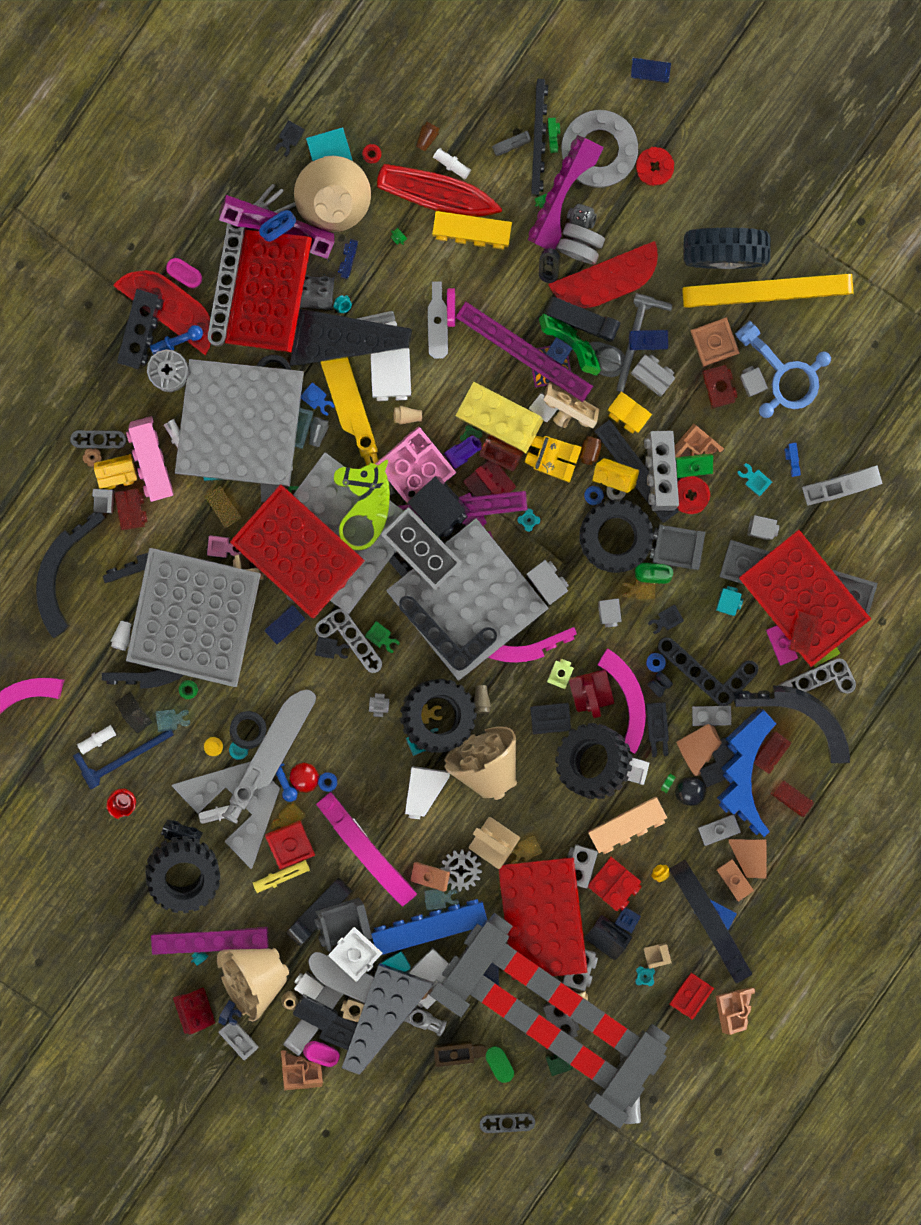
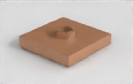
(714, 342)

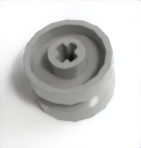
(580, 243)

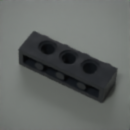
(127, 355)

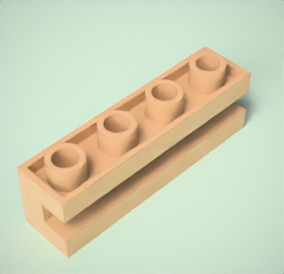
(627, 824)

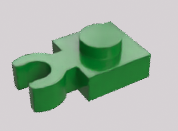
(553, 130)
(380, 635)

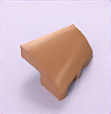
(696, 443)
(699, 746)
(751, 856)
(734, 1010)
(299, 1072)

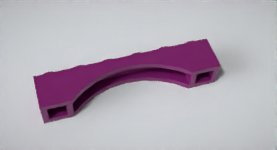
(580, 158)
(248, 215)
(209, 941)

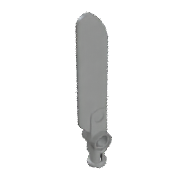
(272, 750)
(334, 977)

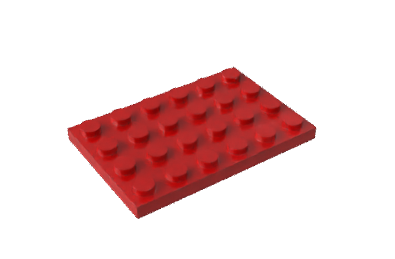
(268, 291)
(297, 551)
(800, 580)
(545, 914)

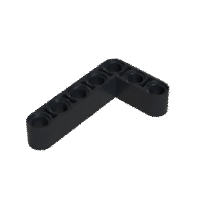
(443, 637)
(704, 674)

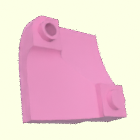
(415, 463)

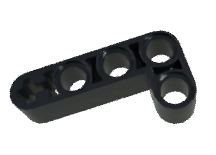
(582, 319)
(305, 923)

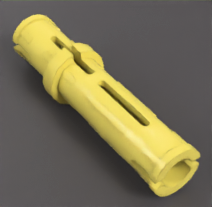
(281, 876)

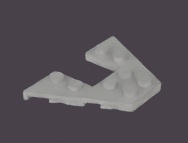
(248, 837)

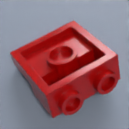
(614, 884)

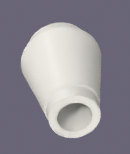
(121, 636)

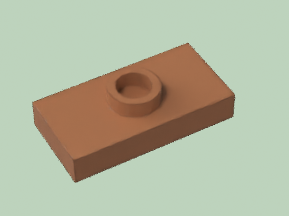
(430, 876)
(735, 880)

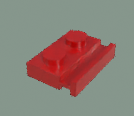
(691, 995)

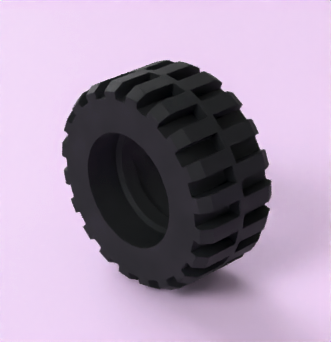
(642, 536)
(462, 708)
(573, 750)
(185, 897)

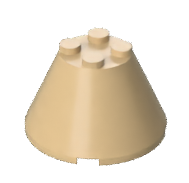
(332, 193)
(486, 762)
(252, 978)

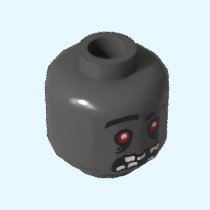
(582, 216)

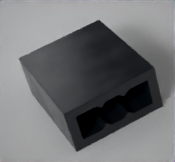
(439, 507)

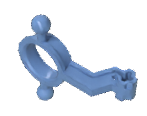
(749, 334)

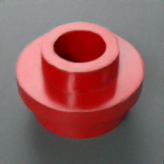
(371, 147)

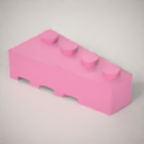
(150, 459)

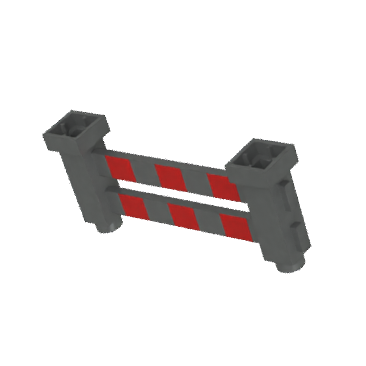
(619, 1085)

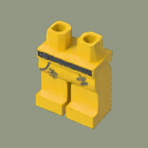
(548, 456)

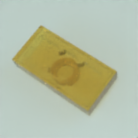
(223, 507)

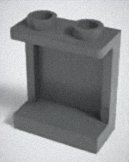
(677, 547)
(339, 920)

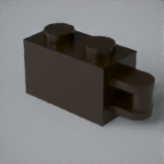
(458, 1053)

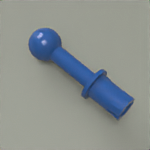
(194, 333)
(289, 793)

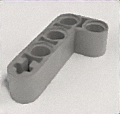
(353, 643)
(830, 675)

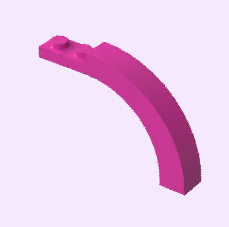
(532, 651)
(30, 688)
(635, 701)
(365, 850)

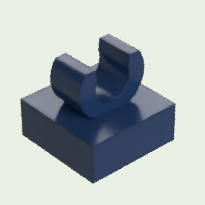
(627, 919)
(228, 1012)

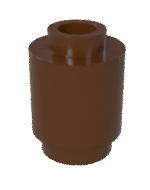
(590, 450)

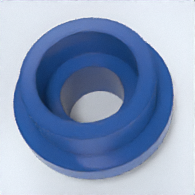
(589, 500)
(649, 662)
(322, 785)

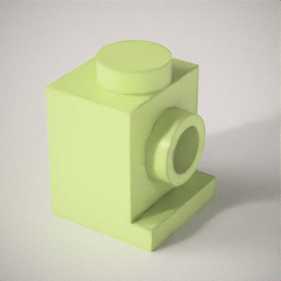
(555, 679)

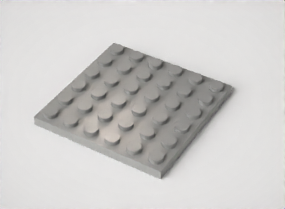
(239, 422)
(331, 505)
(475, 596)
(193, 617)

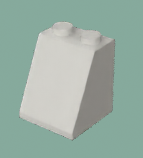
(423, 789)

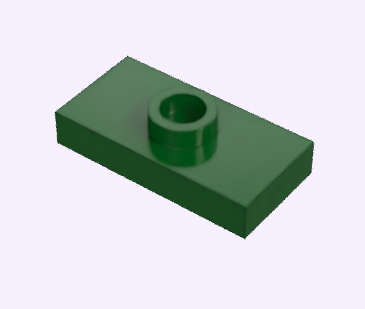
(694, 465)

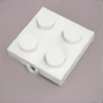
(354, 954)

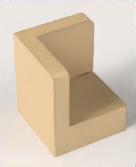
(657, 955)

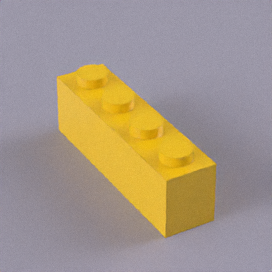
(471, 229)

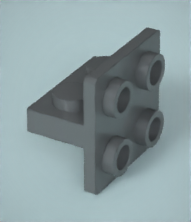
(317, 293)

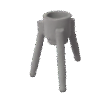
(260, 203)

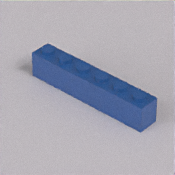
(429, 928)

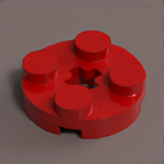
(657, 177)
(699, 501)

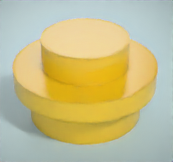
(213, 746)
(660, 873)

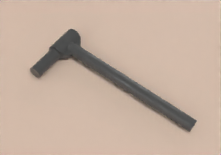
(642, 302)

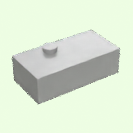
(421, 548)

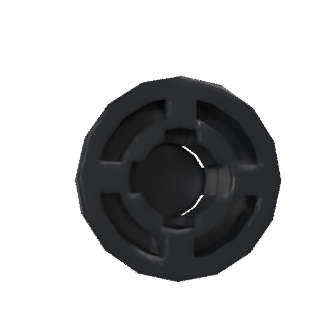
(656, 687)

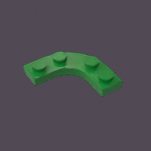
(583, 350)

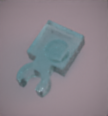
(167, 719)
(436, 899)

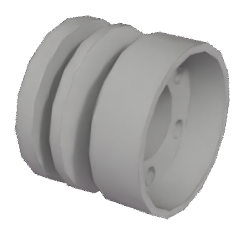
(176, 377)

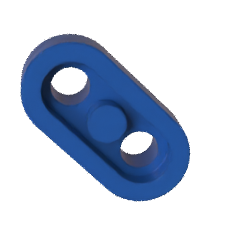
(277, 225)

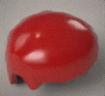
(304, 777)
(121, 803)

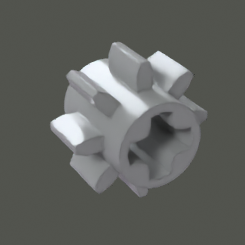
(378, 705)

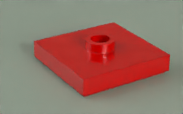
(290, 845)

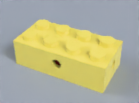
(499, 417)

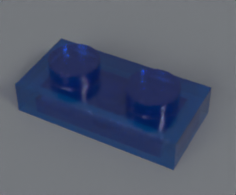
(350, 252)

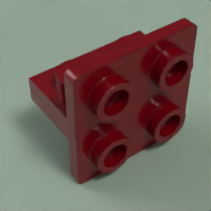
(489, 480)
(591, 692)
(194, 1011)

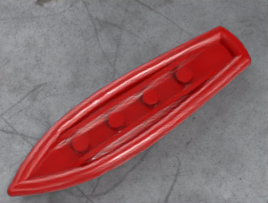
(436, 191)

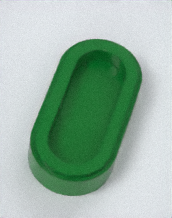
(653, 573)
(499, 1064)

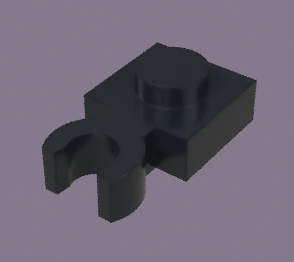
(290, 135)
(669, 618)
(328, 648)

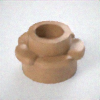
(86, 457)

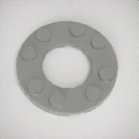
(623, 133)

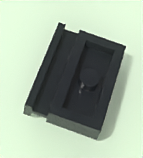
(550, 718)
(340, 1032)

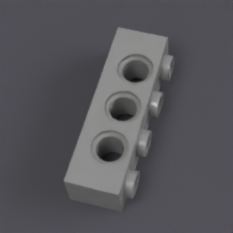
(665, 442)

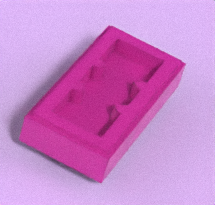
(779, 643)

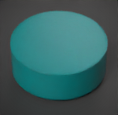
(237, 752)

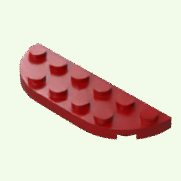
(608, 279)
(179, 308)

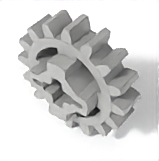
(461, 861)

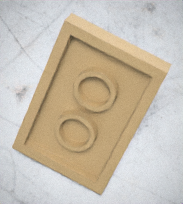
(569, 407)

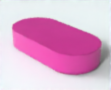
(184, 273)
(451, 307)
(321, 1054)

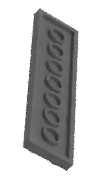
(742, 557)

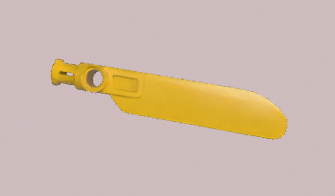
(349, 405)

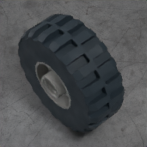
(726, 248)

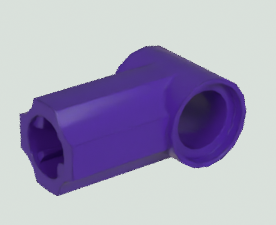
(460, 453)

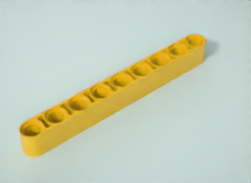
(767, 290)

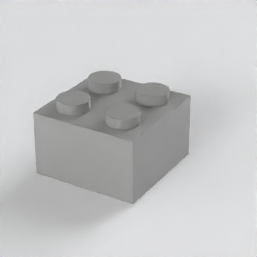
(547, 581)

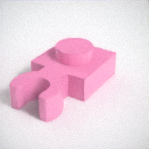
(220, 547)

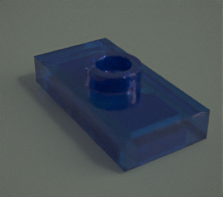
(650, 70)
(648, 340)
(284, 624)

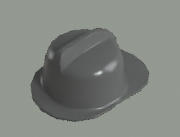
(609, 359)

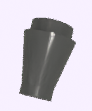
(318, 429)

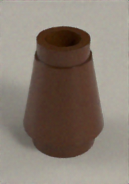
(427, 136)

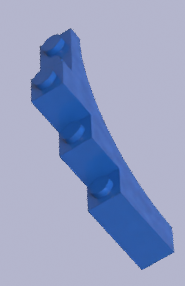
(738, 795)

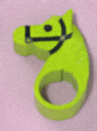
(372, 489)

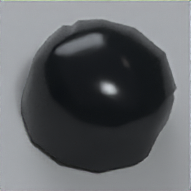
(690, 791)

